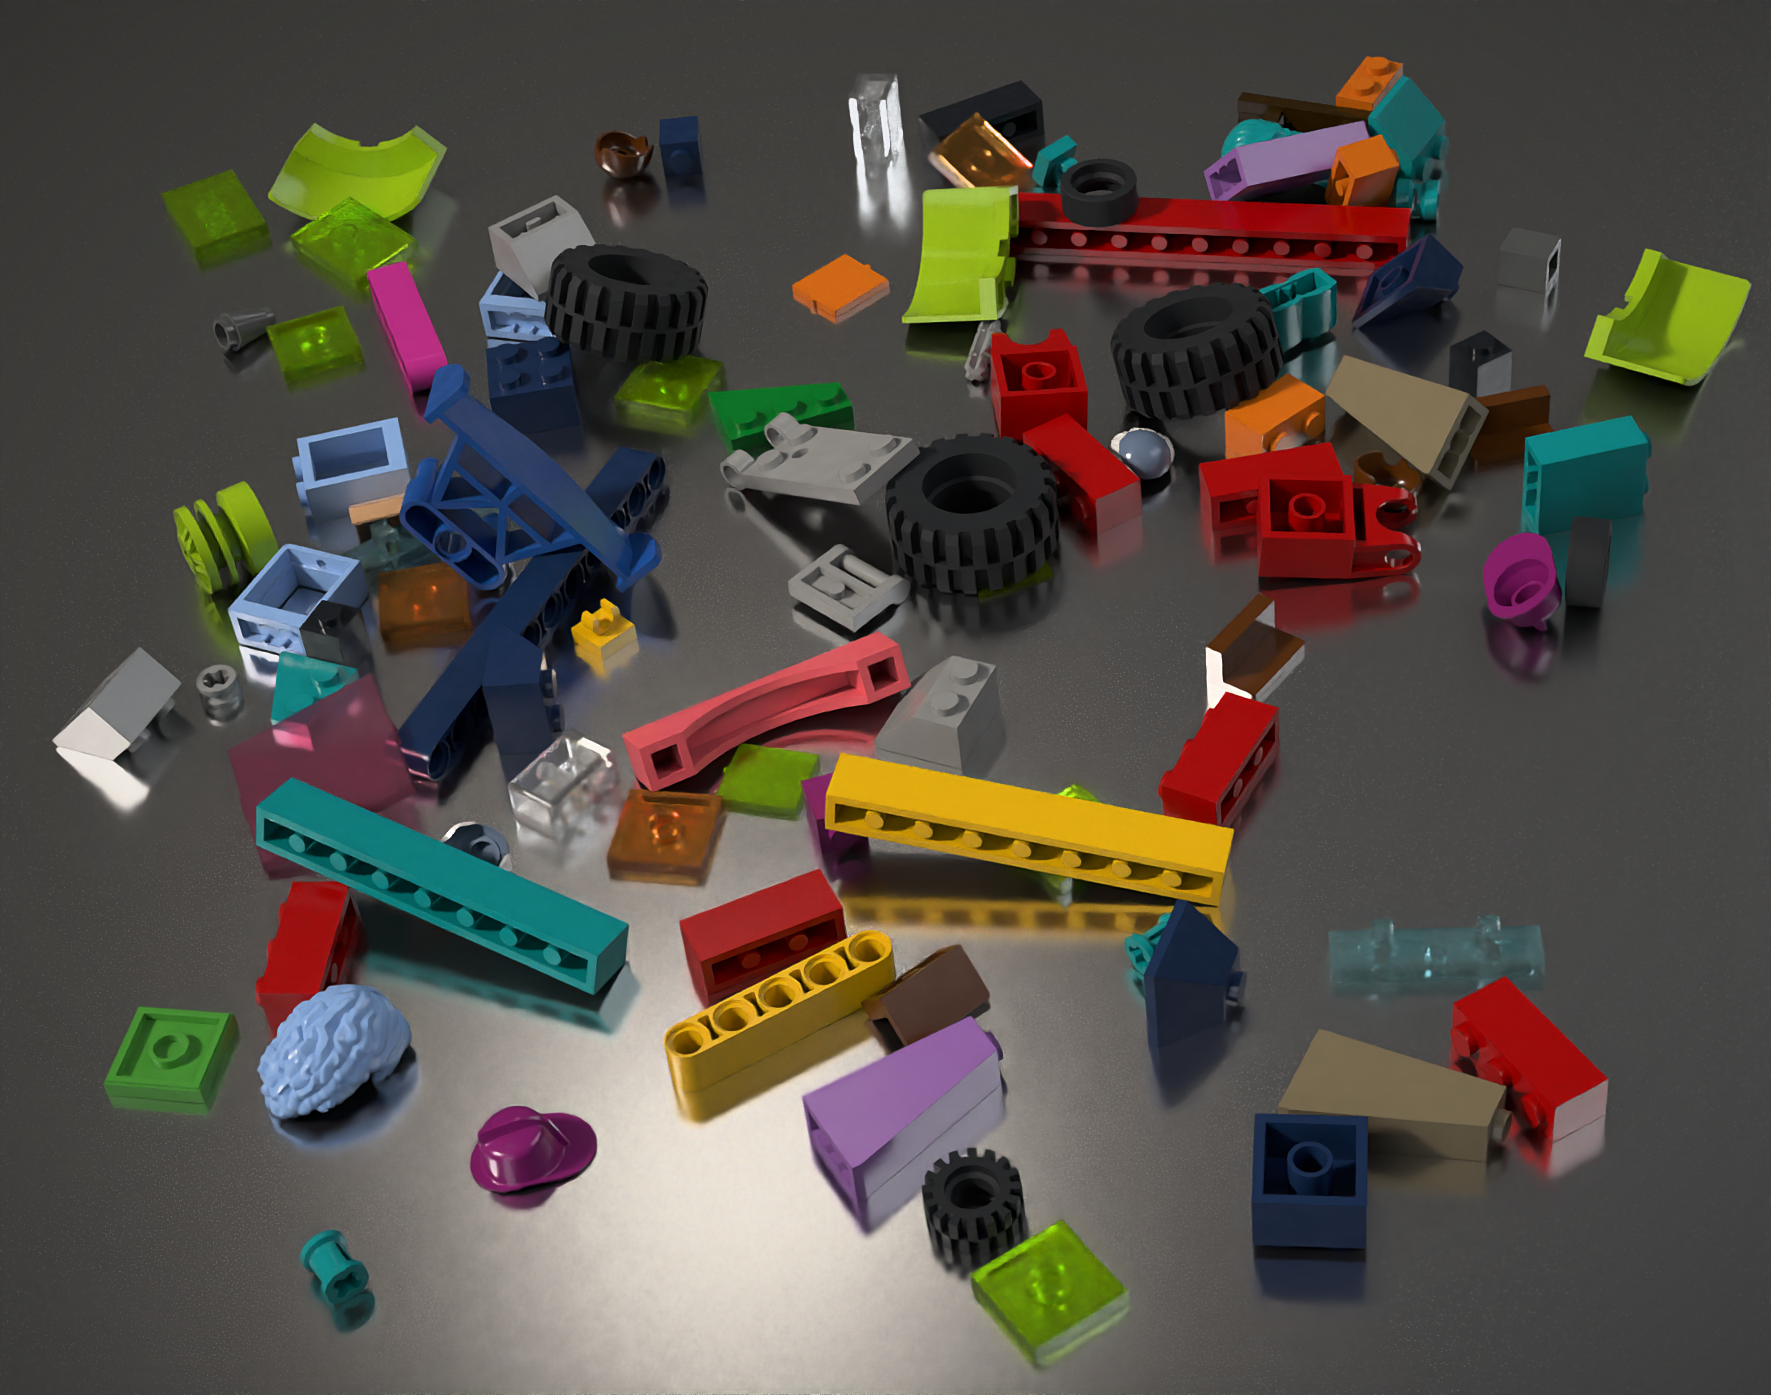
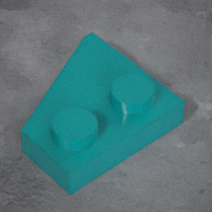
(305, 681)

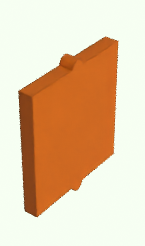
(840, 285)

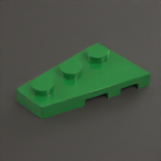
(747, 411)

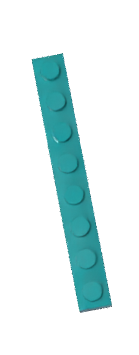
(442, 885)

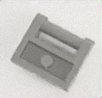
(843, 597)

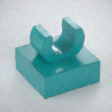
(1054, 161)

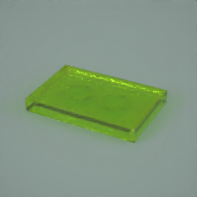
(214, 214)
(354, 241)

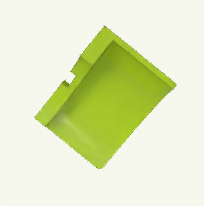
(332, 168)
(965, 254)
(1673, 321)

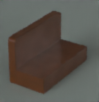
(1509, 421)
(1251, 651)
(929, 995)

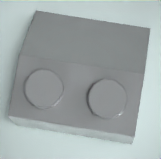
(121, 709)
(943, 713)

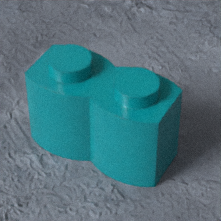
(1303, 306)

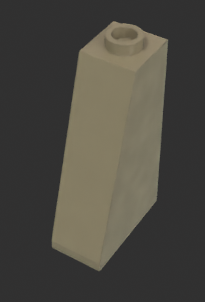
(1414, 416)
(1408, 1101)

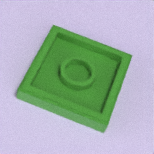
(171, 1054)

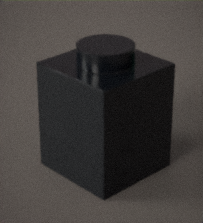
(1480, 365)
(336, 634)

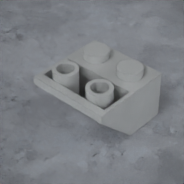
(533, 239)

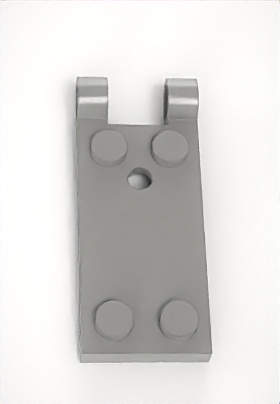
(820, 462)

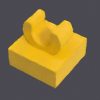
(603, 631)

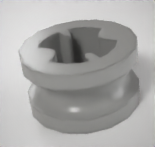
(218, 686)

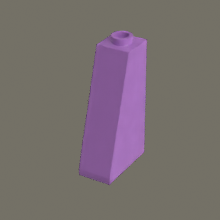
(1279, 163)
(901, 1103)

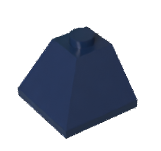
(1409, 283)
(1190, 977)

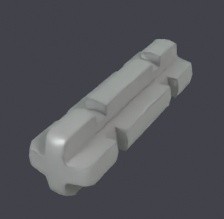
(979, 357)

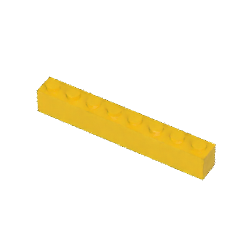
(1029, 829)

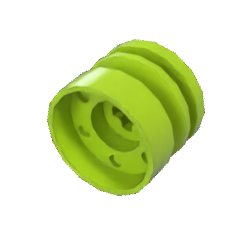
(224, 538)

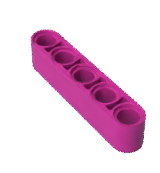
(407, 324)

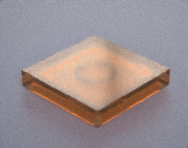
(978, 157)
(422, 602)
(665, 833)

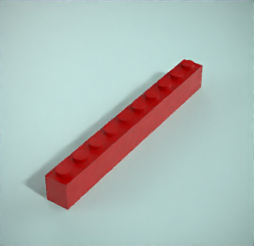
(1221, 232)

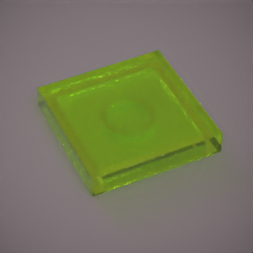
(314, 343)
(670, 389)
(1049, 1289)

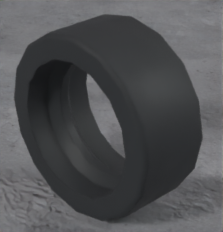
(1102, 209)
(1588, 561)

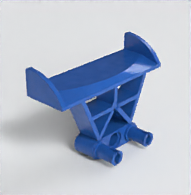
(533, 495)

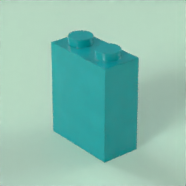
(1585, 473)

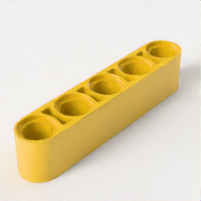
(778, 1010)

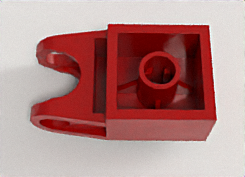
(1036, 383)
(1331, 527)

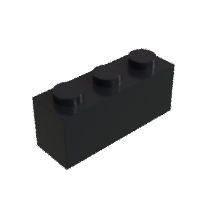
(1009, 109)

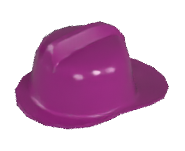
(1522, 581)
(530, 1148)

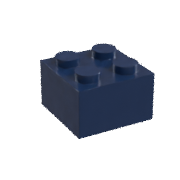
(534, 385)
(1310, 1180)

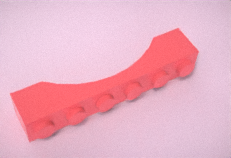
(697, 735)

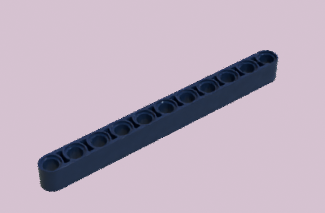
(532, 608)

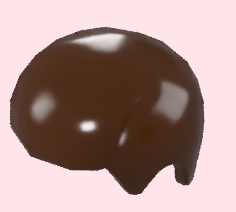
(622, 154)
(1374, 470)

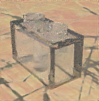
(876, 119)
(564, 784)

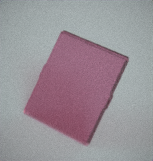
(335, 745)

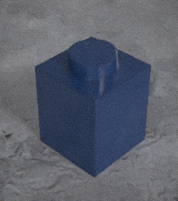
(681, 146)

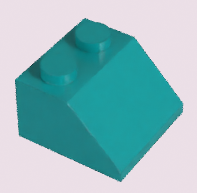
(1412, 129)

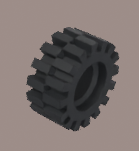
(977, 1225)

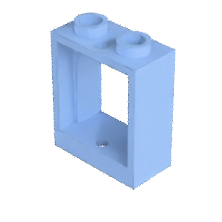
(510, 315)
(345, 448)
(257, 612)

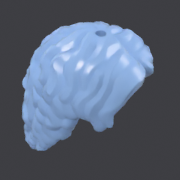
(331, 1049)

